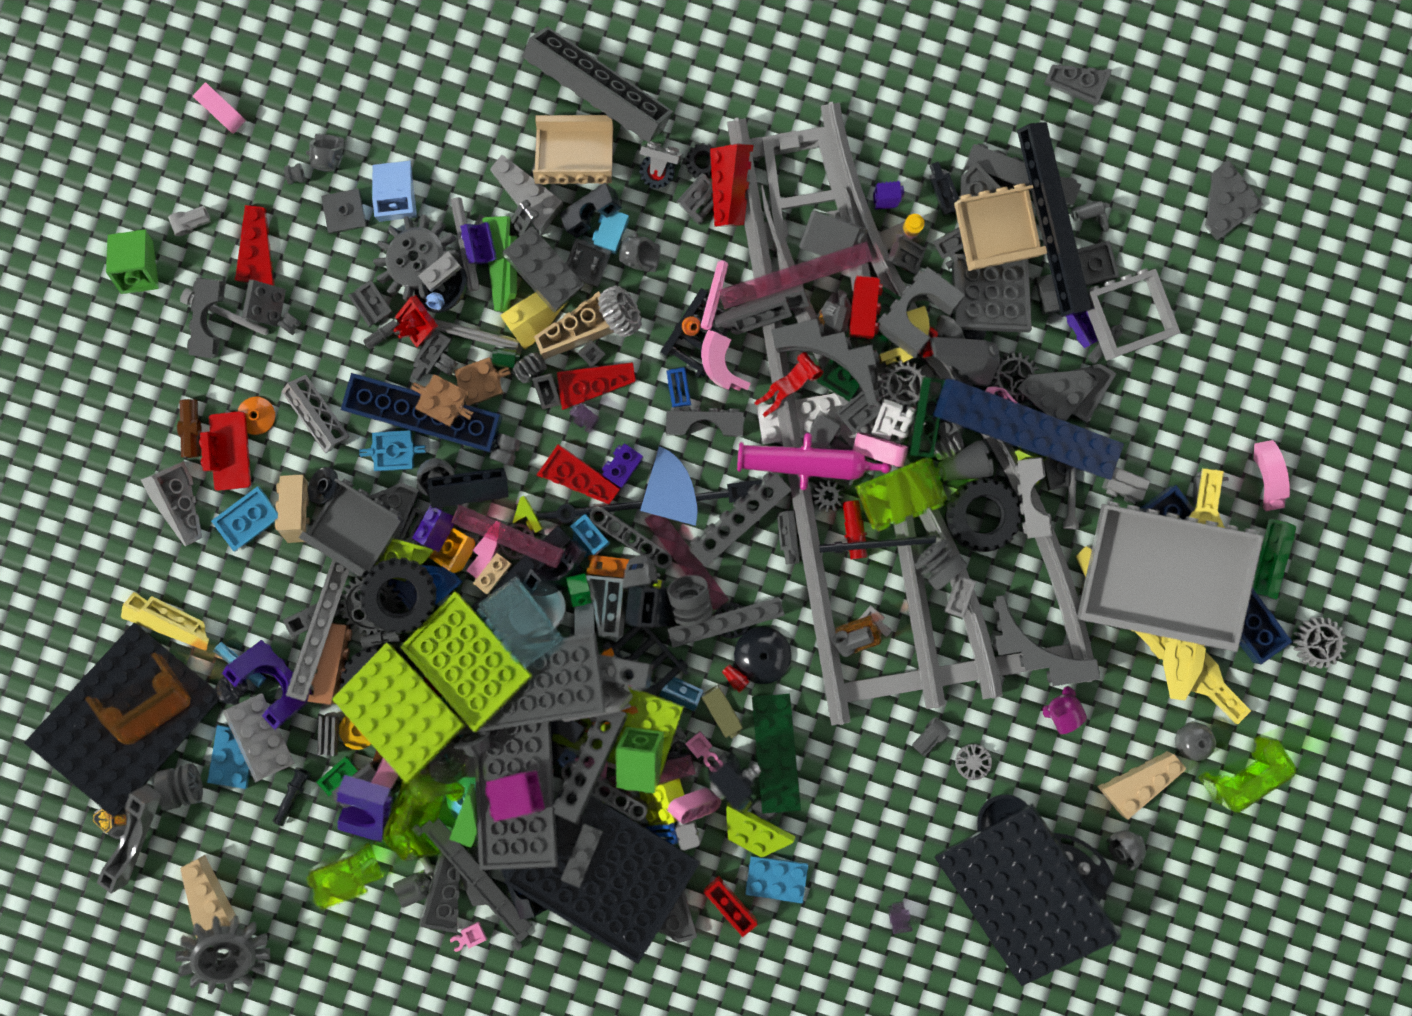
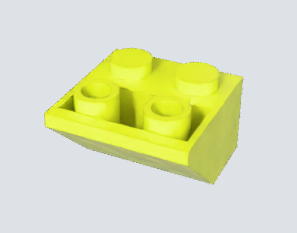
(660, 800)

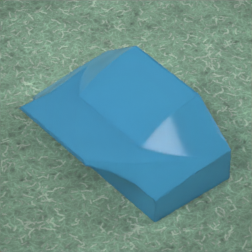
(589, 536)

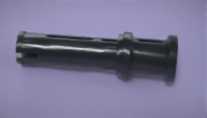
(295, 788)

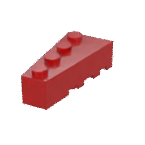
(730, 183)

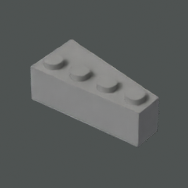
(522, 187)

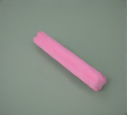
(714, 296)

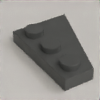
(1078, 82)

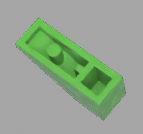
(466, 826)

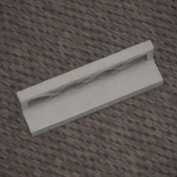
(311, 414)

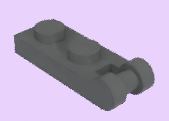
(522, 219)

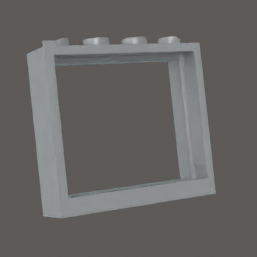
(1161, 302)

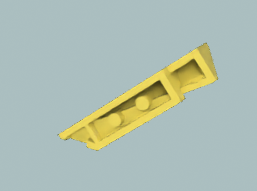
(165, 620)

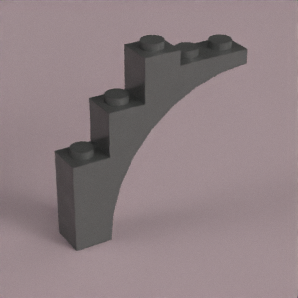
(807, 337)
(1014, 640)

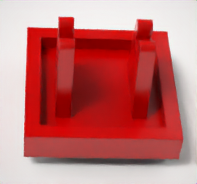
(415, 322)

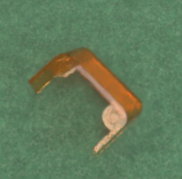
(149, 715)

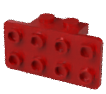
(227, 451)

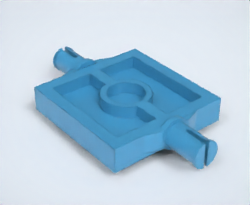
(392, 450)

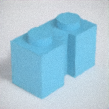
(611, 231)

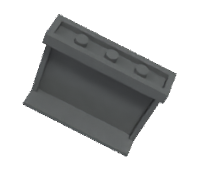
(353, 529)

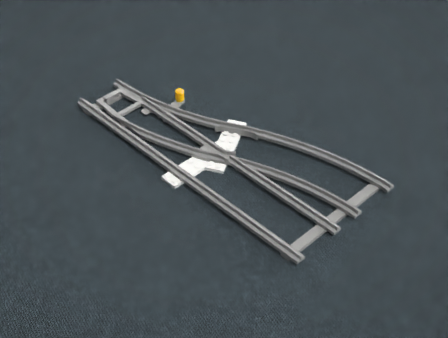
(795, 417)

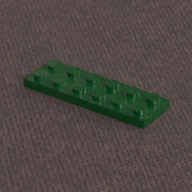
(838, 378)
(776, 753)

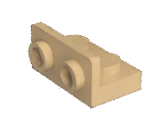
(492, 573)

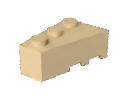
(292, 507)

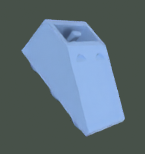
(393, 191)

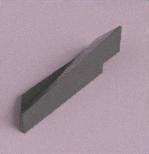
(763, 310)

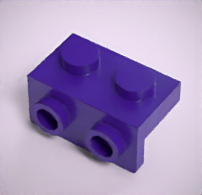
(478, 243)
(1083, 328)

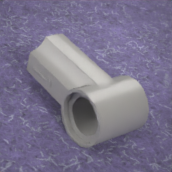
(185, 221)

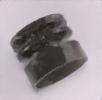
(450, 763)

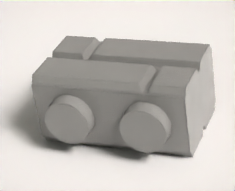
(1126, 485)
(687, 834)

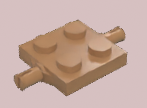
(480, 380)
(442, 400)

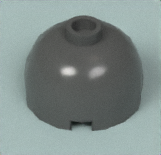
(432, 468)
(1195, 741)
(1127, 848)

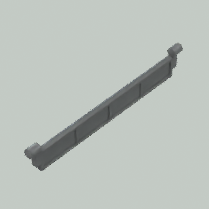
(477, 878)

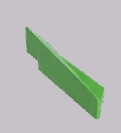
(502, 274)

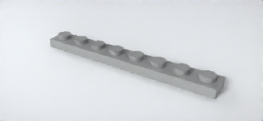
(318, 631)

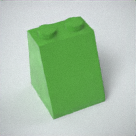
(131, 262)
(639, 760)

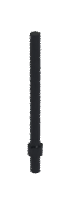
(839, 547)

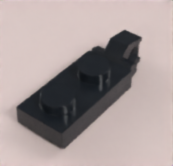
(943, 189)

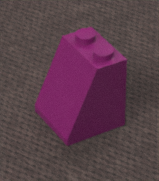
(515, 796)

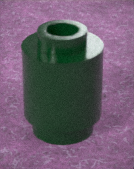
(505, 357)

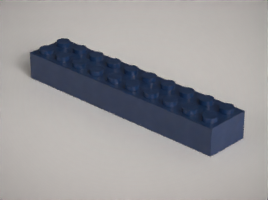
(1028, 429)
(1261, 632)

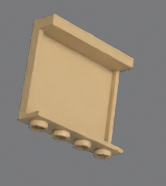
(573, 149)
(998, 227)

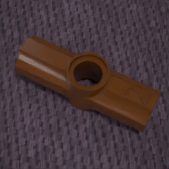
(189, 428)

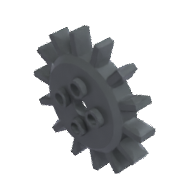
(406, 273)
(230, 965)

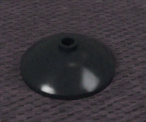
(454, 291)
(759, 641)
(998, 808)

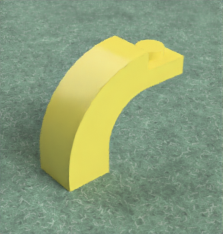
(919, 319)

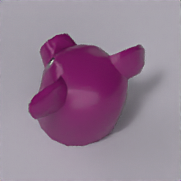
(1065, 711)

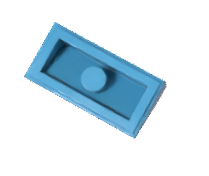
(682, 693)

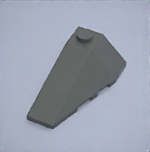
(971, 357)

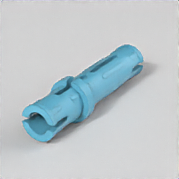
(228, 655)

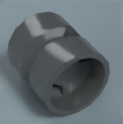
(505, 449)

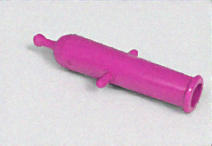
(807, 461)

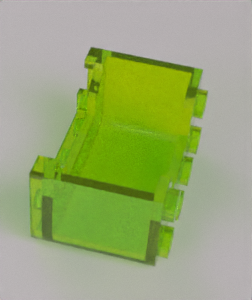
(901, 494)
(1255, 781)
(416, 805)
(343, 876)

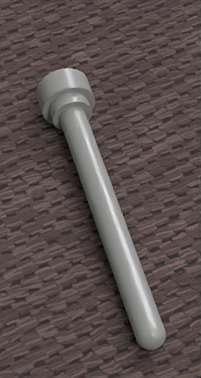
(188, 296)
(1071, 521)

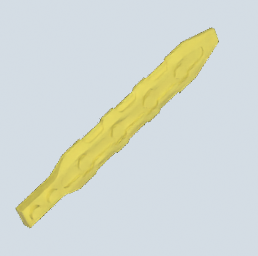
(1183, 659)
(1210, 679)

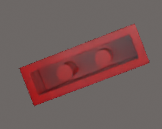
(865, 307)
(730, 906)

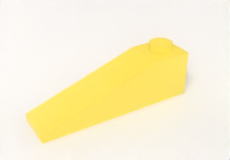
(529, 319)

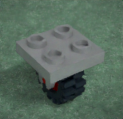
(658, 166)

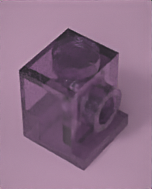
(584, 417)
(899, 918)

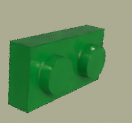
(334, 776)

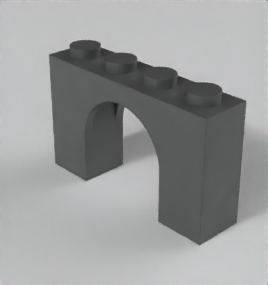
(929, 288)

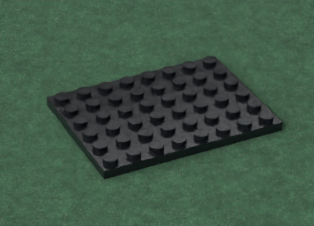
(88, 752)
(626, 885)
(1027, 895)

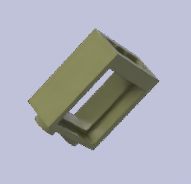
(722, 711)

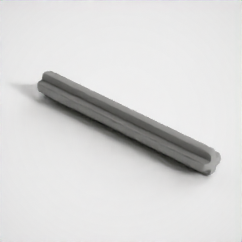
(460, 219)
(476, 335)

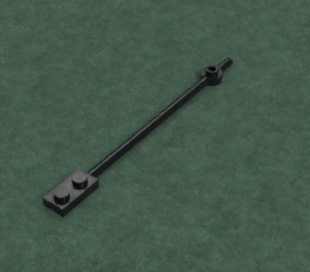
(734, 492)

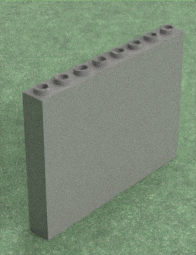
(1170, 576)

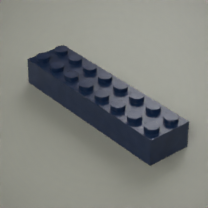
(397, 407)

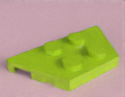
(406, 550)
(755, 833)

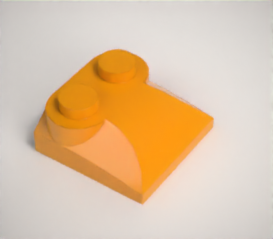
(454, 551)

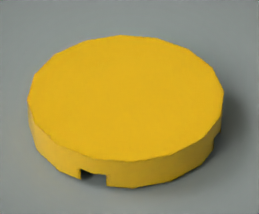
(351, 735)

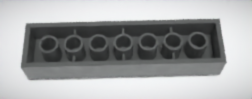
(597, 84)

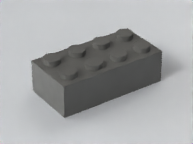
(543, 269)

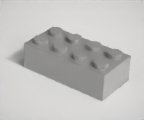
(258, 741)

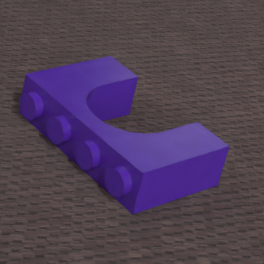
(262, 659)
(372, 811)

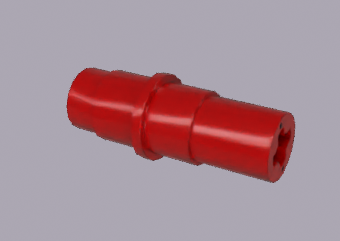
(854, 527)

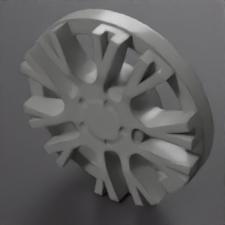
(973, 761)

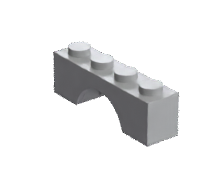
(1037, 522)

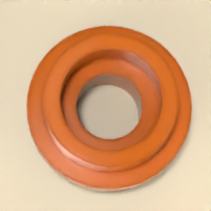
(686, 326)

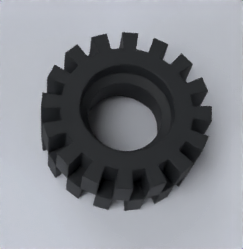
(691, 160)

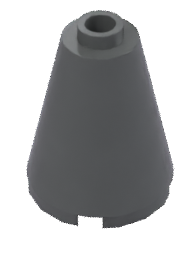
(967, 464)

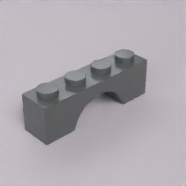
(202, 340)
(680, 421)

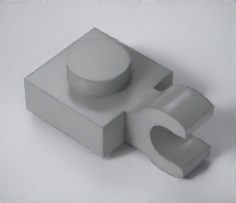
(878, 618)

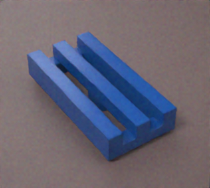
(681, 403)
(675, 839)

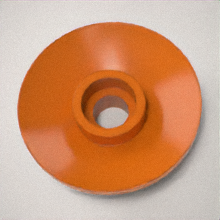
(265, 415)

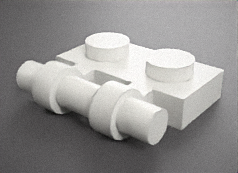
(887, 419)

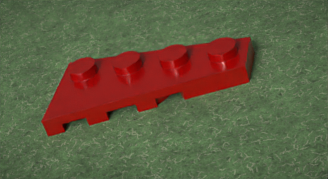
(254, 248)

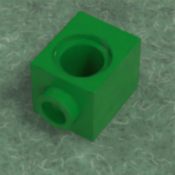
(578, 590)

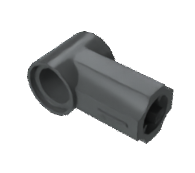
(848, 642)
(934, 733)

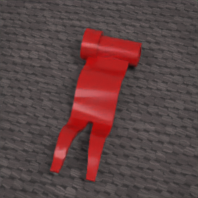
(792, 382)

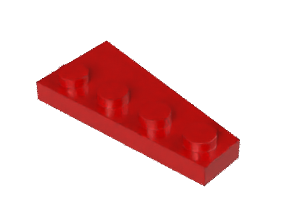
(587, 383)
(570, 471)

